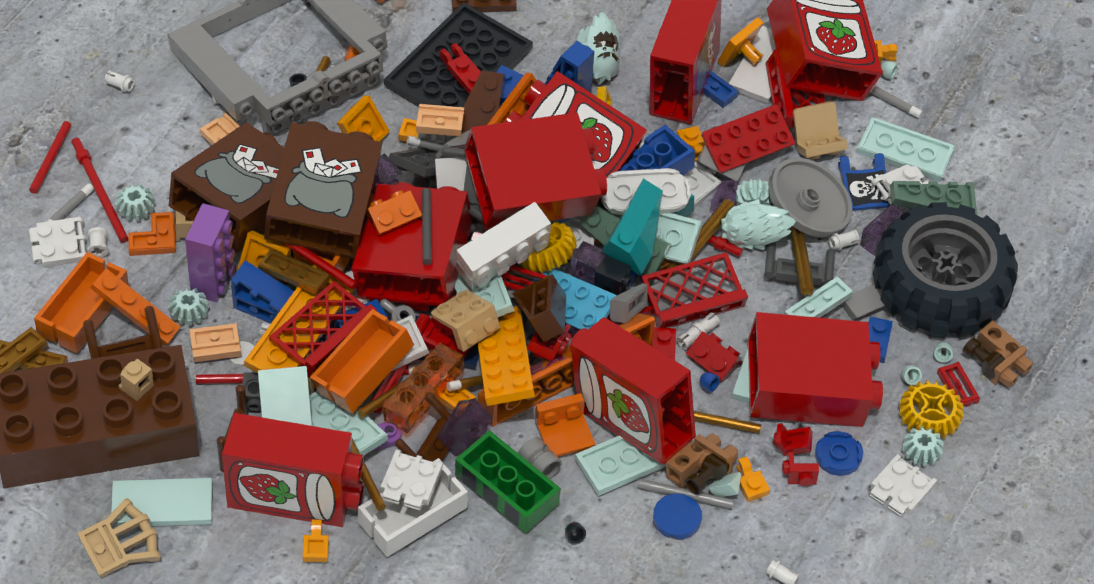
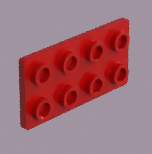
(748, 138)

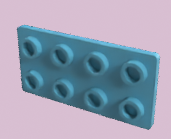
(584, 301)

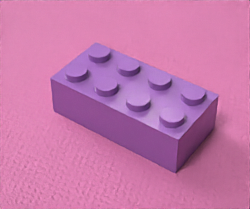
(210, 252)

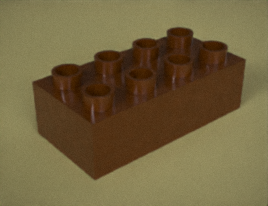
(80, 423)

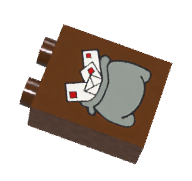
(233, 176)
(323, 189)

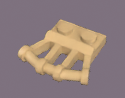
(104, 547)

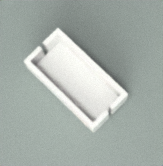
(503, 246)
(401, 525)

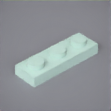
(822, 300)

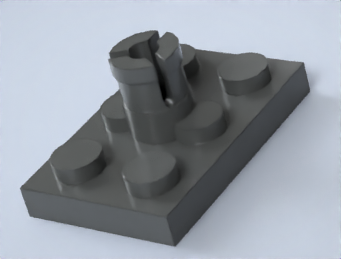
(419, 161)

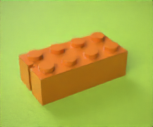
(75, 302)
(362, 361)

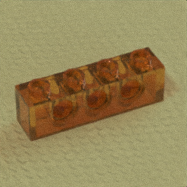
(409, 401)

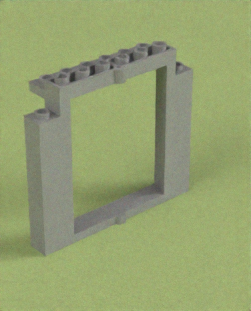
(242, 96)

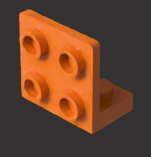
(564, 425)

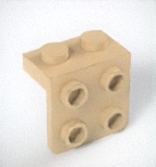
(818, 130)
(468, 317)

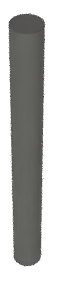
(426, 227)

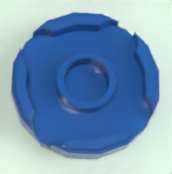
(839, 453)
(677, 516)

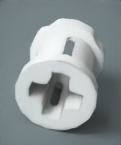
(98, 241)

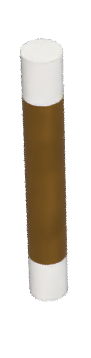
(464, 383)

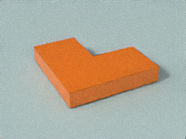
(158, 240)

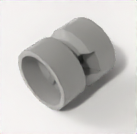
(538, 454)

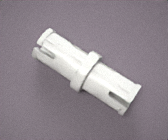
(691, 335)

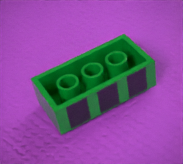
(507, 481)

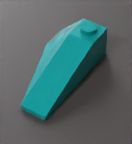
(636, 230)

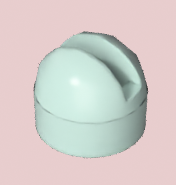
(889, 69)
(949, 352)
(915, 374)

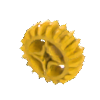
(556, 253)
(930, 401)

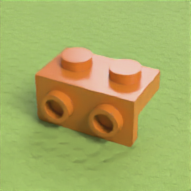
(393, 212)

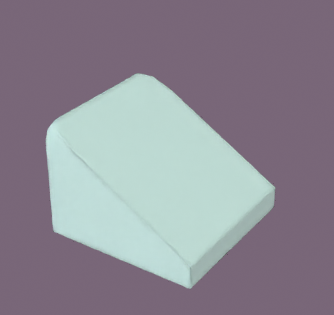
(727, 485)

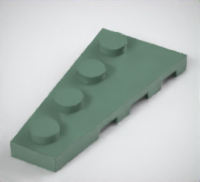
(914, 193)
(603, 222)

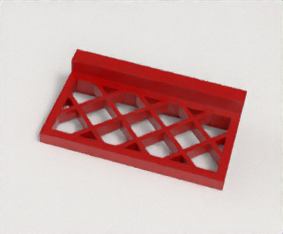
(782, 95)
(700, 309)
(325, 348)

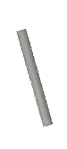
(701, 497)

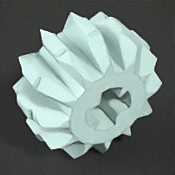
(753, 190)
(135, 202)
(188, 306)
(922, 446)

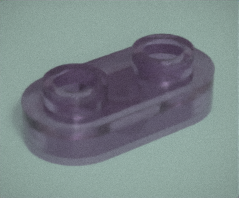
(726, 190)

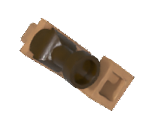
(1004, 356)
(702, 455)

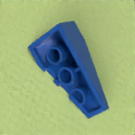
(661, 151)

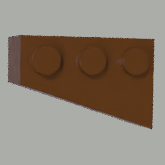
(483, 100)
(544, 306)

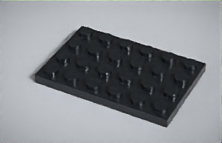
(487, 43)

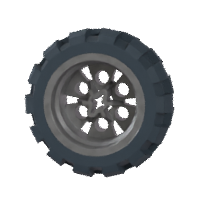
(975, 287)

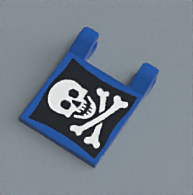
(859, 185)

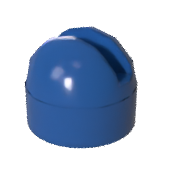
(709, 381)

